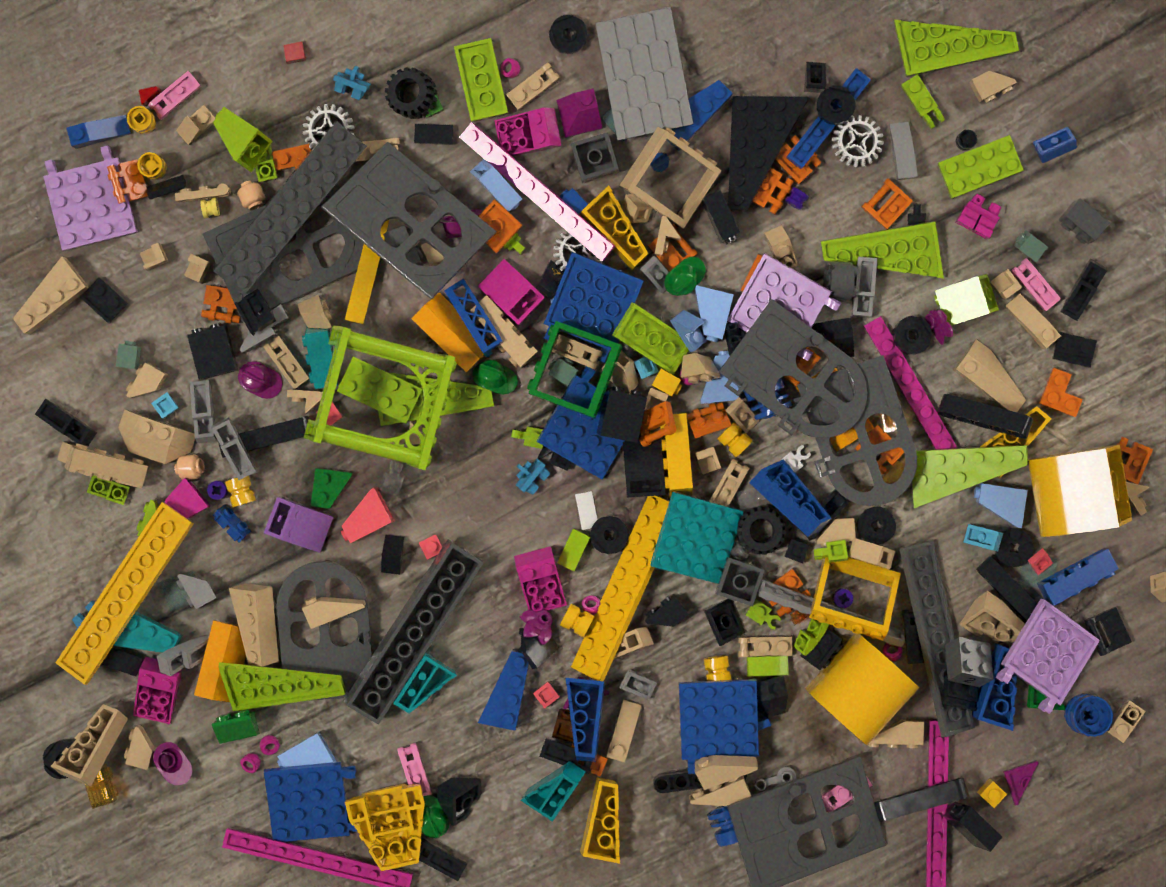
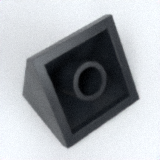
(724, 621)

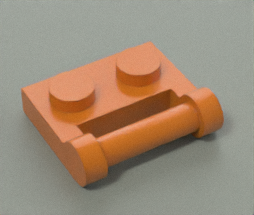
(892, 208)
(672, 257)
(654, 418)

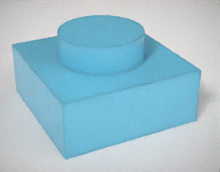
(645, 367)
(165, 405)

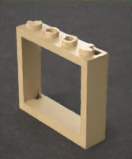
(644, 160)

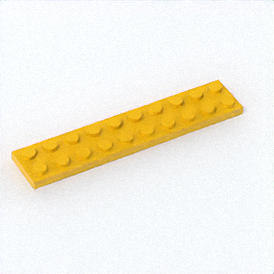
(124, 593)
(622, 593)

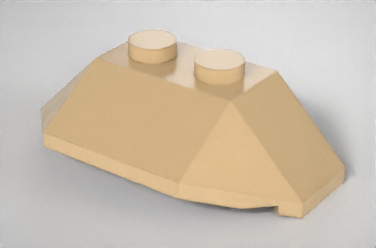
(154, 438)

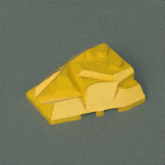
(390, 823)

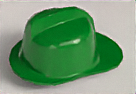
(685, 276)
(495, 377)
(434, 819)

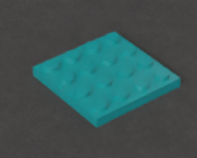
(696, 537)

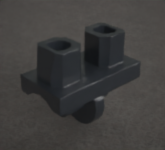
(733, 336)

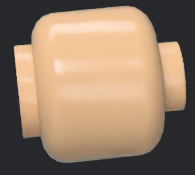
(251, 195)
(189, 467)

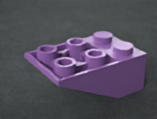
(298, 524)

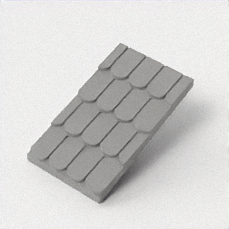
(644, 73)

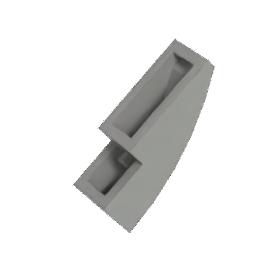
(903, 151)
(865, 281)
(269, 332)
(202, 411)
(233, 448)
(182, 655)

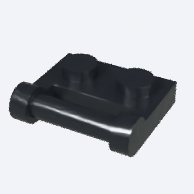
(1113, 628)

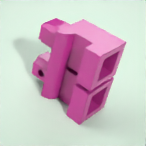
(987, 218)

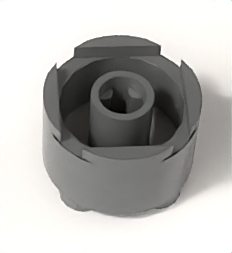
(840, 280)

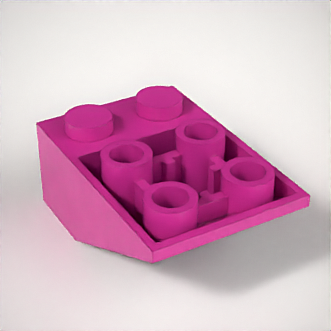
(528, 132)
(511, 292)
(540, 580)
(155, 692)

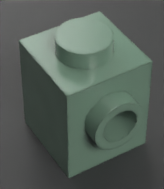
(1030, 245)
(128, 355)
(562, 370)

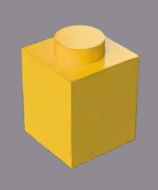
(667, 383)
(991, 793)

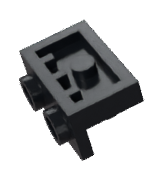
(823, 650)

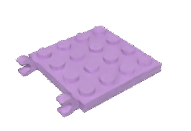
(86, 205)
(786, 287)
(1049, 654)

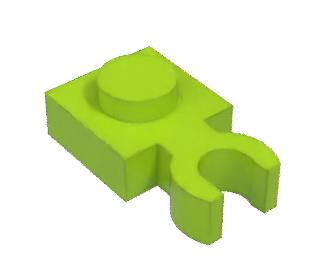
(760, 613)

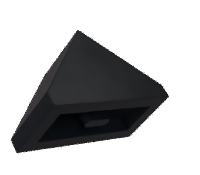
(815, 77)
(392, 554)

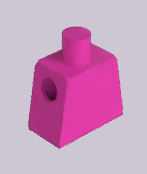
(187, 499)

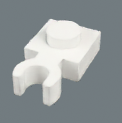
(794, 460)

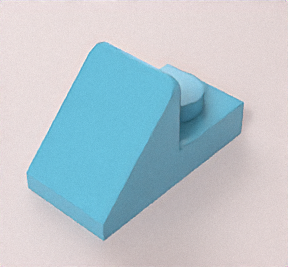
(983, 537)

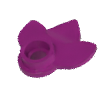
(938, 321)
(536, 626)

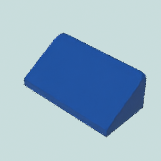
(1055, 144)

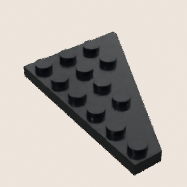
(757, 135)

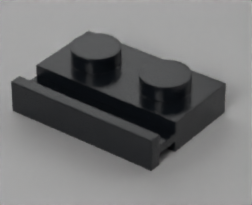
(104, 300)
(255, 311)
(1074, 349)
(960, 695)

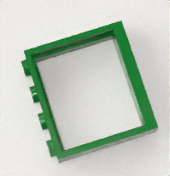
(603, 381)

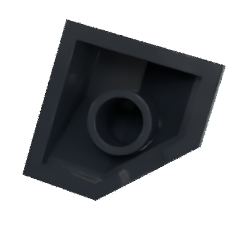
(839, 333)
(771, 696)
(457, 796)

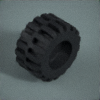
(400, 83)
(773, 542)

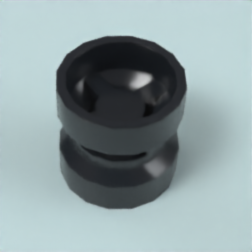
(968, 137)

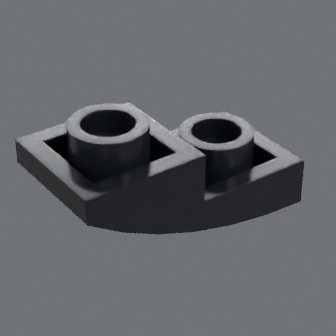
(122, 662)

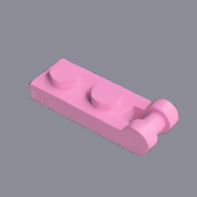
(174, 95)
(1036, 285)
(414, 768)
(841, 794)

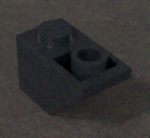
(668, 614)

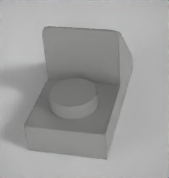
(655, 273)
(638, 684)

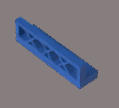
(470, 324)

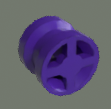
(797, 198)
(220, 492)
(843, 594)

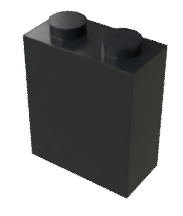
(721, 217)
(212, 351)
(622, 414)
(972, 826)

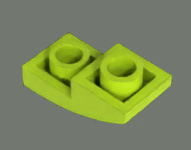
(266, 168)
(109, 490)
(809, 639)
(767, 666)

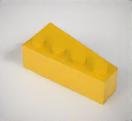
(678, 458)
(602, 825)

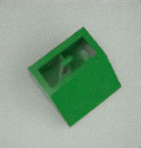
(237, 727)

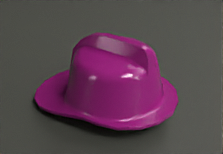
(452, 227)
(260, 380)
(172, 763)

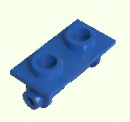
(226, 516)

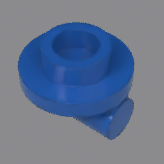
(660, 162)

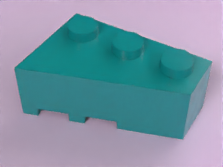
(318, 355)
(147, 635)
(424, 681)
(553, 790)

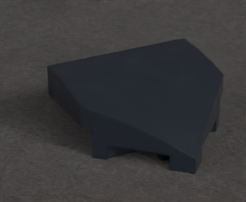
(534, 651)

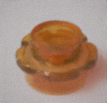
(797, 617)

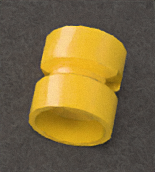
(141, 120)
(152, 166)
(735, 439)
(240, 491)
(577, 620)
(717, 668)

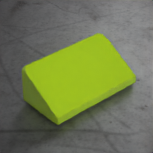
(573, 549)

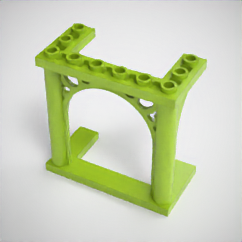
(415, 456)

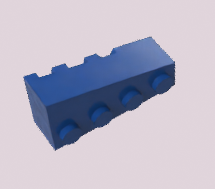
(703, 107)
(791, 497)
(1078, 576)
(506, 698)
(997, 698)
(585, 707)

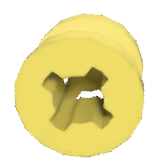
(210, 207)

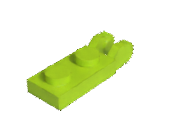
(922, 100)

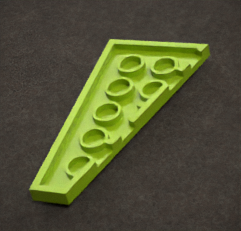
(943, 46)
(898, 249)
(459, 399)
(952, 470)
(264, 686)

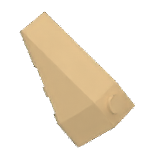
(987, 374)
(993, 619)

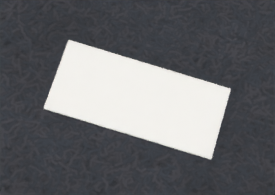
(586, 509)

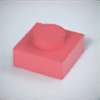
(334, 415)
(431, 546)
(1040, 561)
(546, 694)

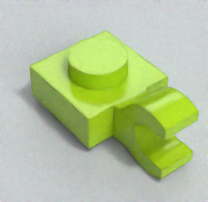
(530, 436)
(835, 551)

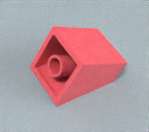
(367, 517)

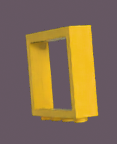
(841, 620)

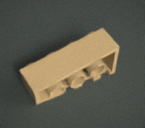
(53, 294)
(513, 341)
(106, 466)
(256, 622)
(92, 746)

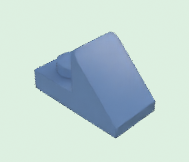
(687, 328)

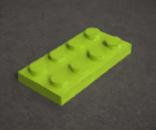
(481, 80)
(980, 166)
(651, 338)
(379, 390)

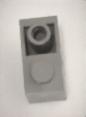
(198, 590)

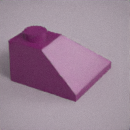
(579, 113)

